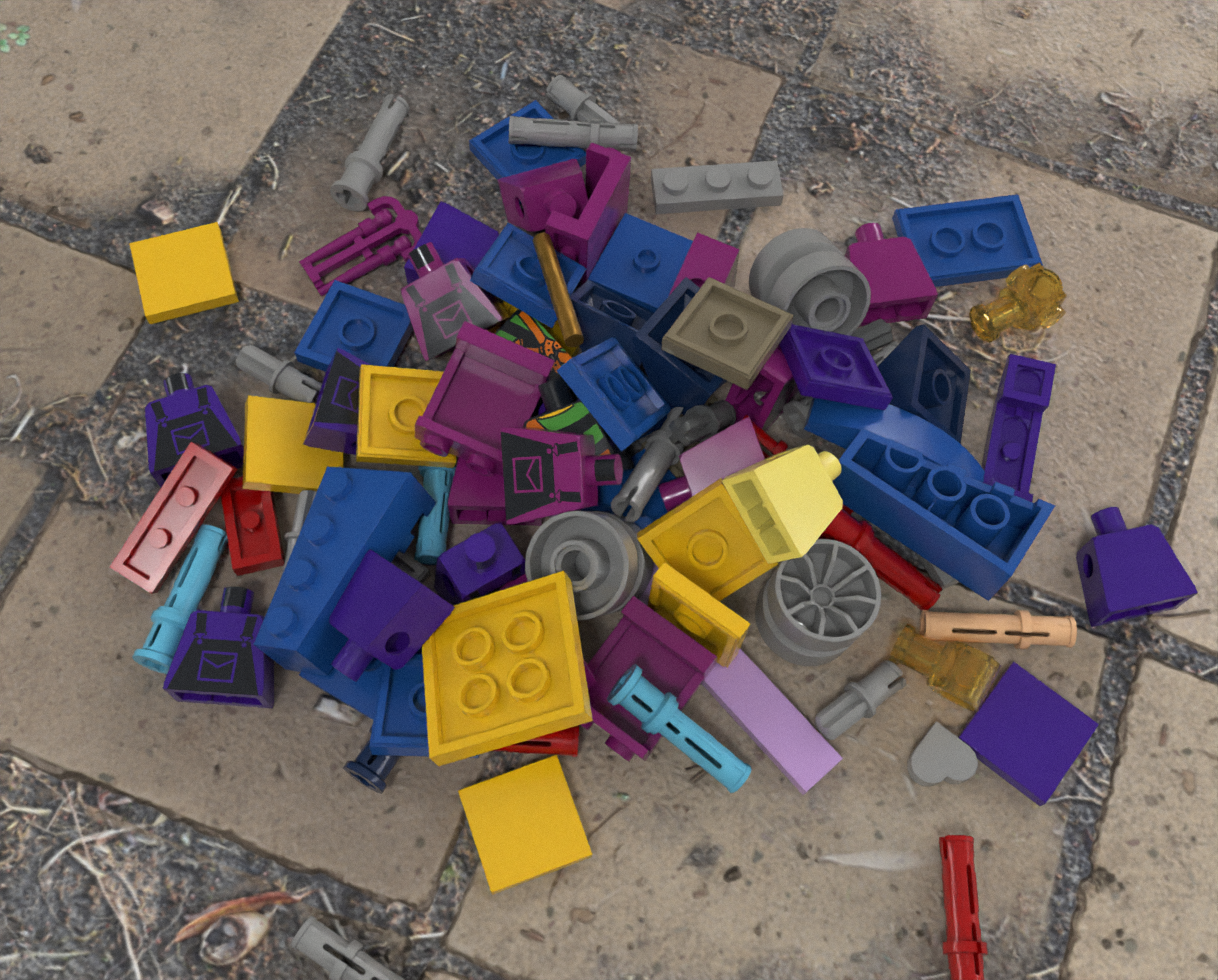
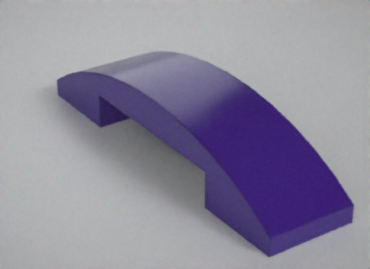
(1016, 423)

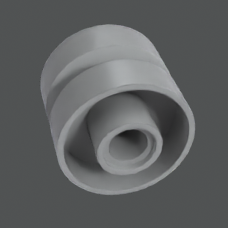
(812, 281)
(597, 555)
(818, 603)

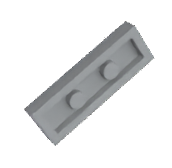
(716, 187)

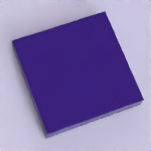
(834, 367)
(1027, 733)

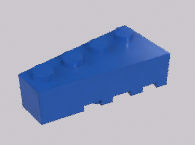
(940, 513)
(346, 519)

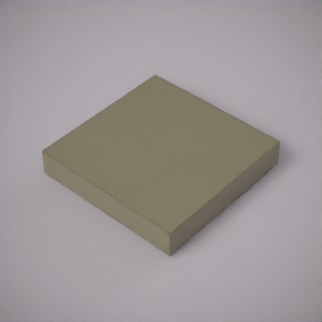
(727, 333)

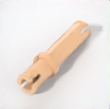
(1017, 629)

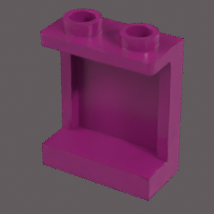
(607, 203)
(482, 389)
(667, 661)

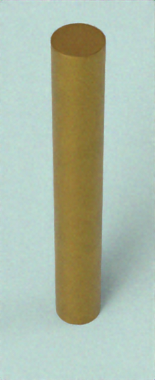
(558, 290)

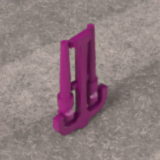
(405, 222)

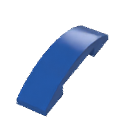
(842, 423)

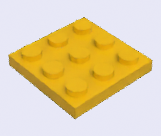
(505, 670)

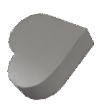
(940, 758)

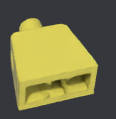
(787, 500)

